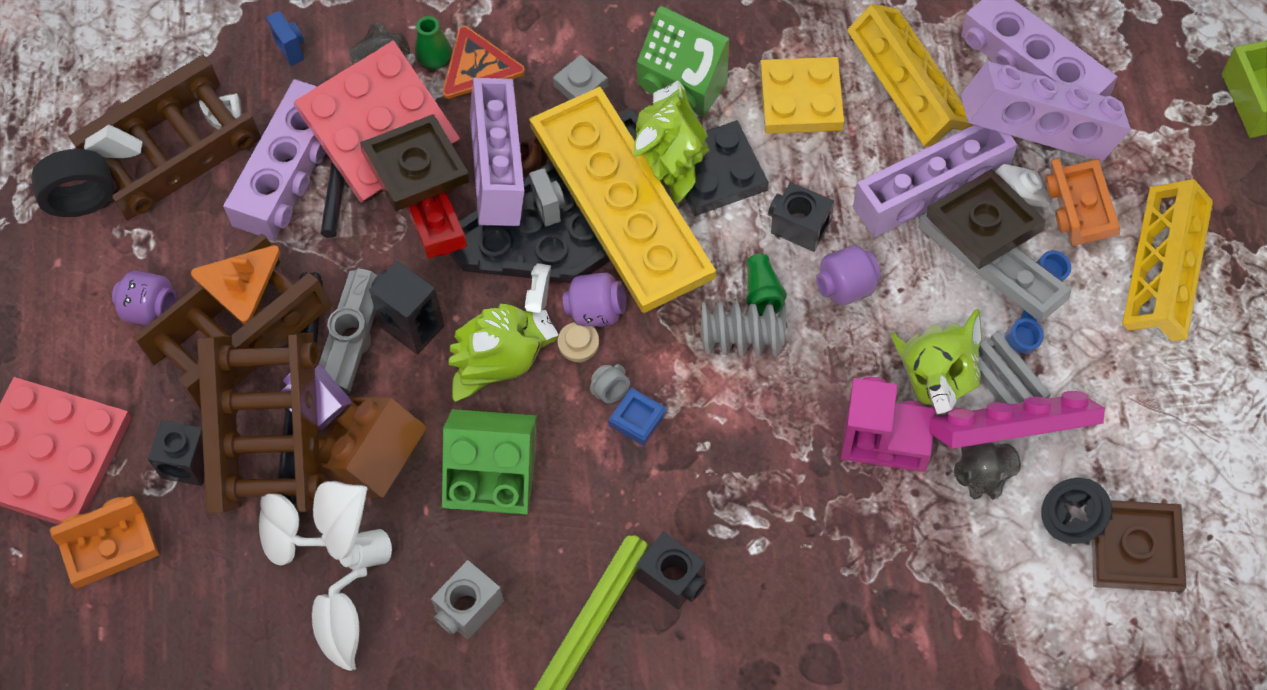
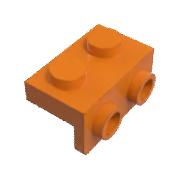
(1083, 201)
(104, 541)

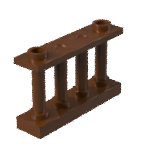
(163, 102)
(268, 328)
(219, 426)

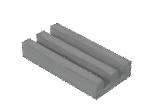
(1017, 365)

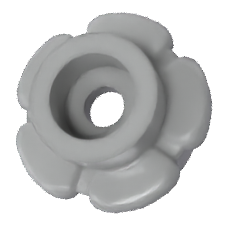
(609, 383)

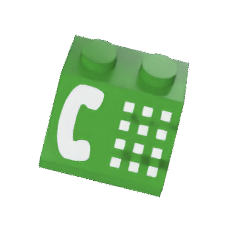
(684, 53)

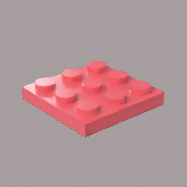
(363, 103)
(54, 449)

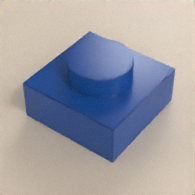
(286, 37)

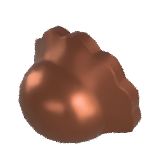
(532, 155)

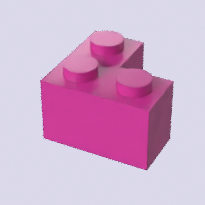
(886, 431)

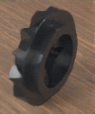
(1077, 493)

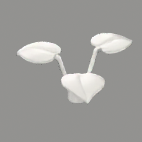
(338, 517)

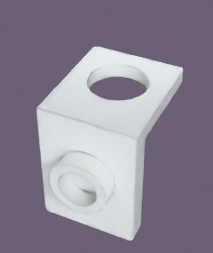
(1026, 184)

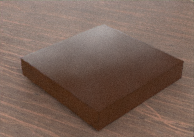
(1141, 548)

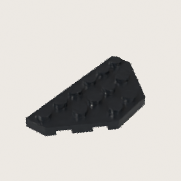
(515, 250)

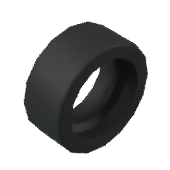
(67, 167)

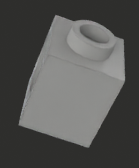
(472, 583)

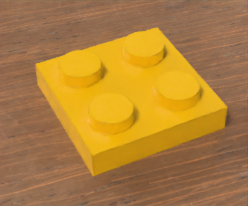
(801, 95)

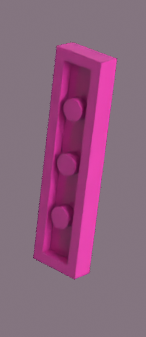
(1017, 420)

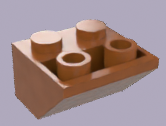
(369, 444)

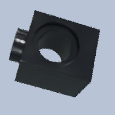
(801, 231)
(178, 453)
(669, 553)

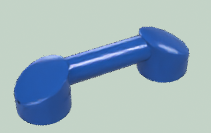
(1026, 333)

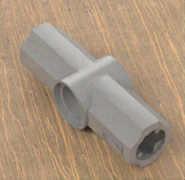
(355, 309)

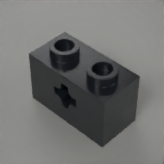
(406, 307)

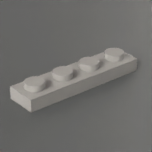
(1013, 275)

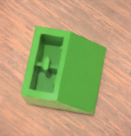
(488, 461)

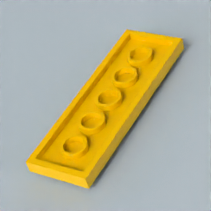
(622, 200)

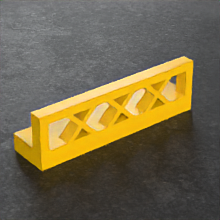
(908, 73)
(1180, 257)

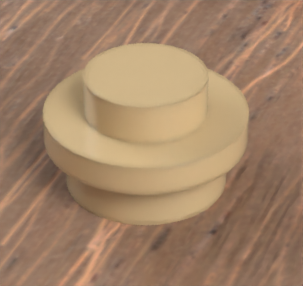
(578, 342)

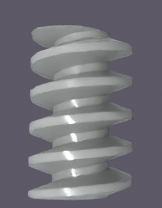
(743, 329)

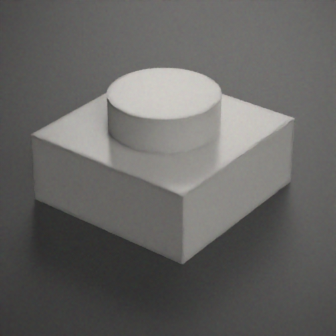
(579, 78)
(546, 196)

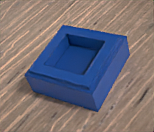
(637, 416)

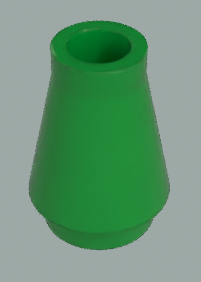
(431, 45)
(763, 284)

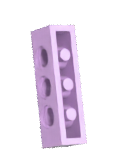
(1017, 36)
(1045, 111)
(496, 152)
(265, 171)
(929, 175)

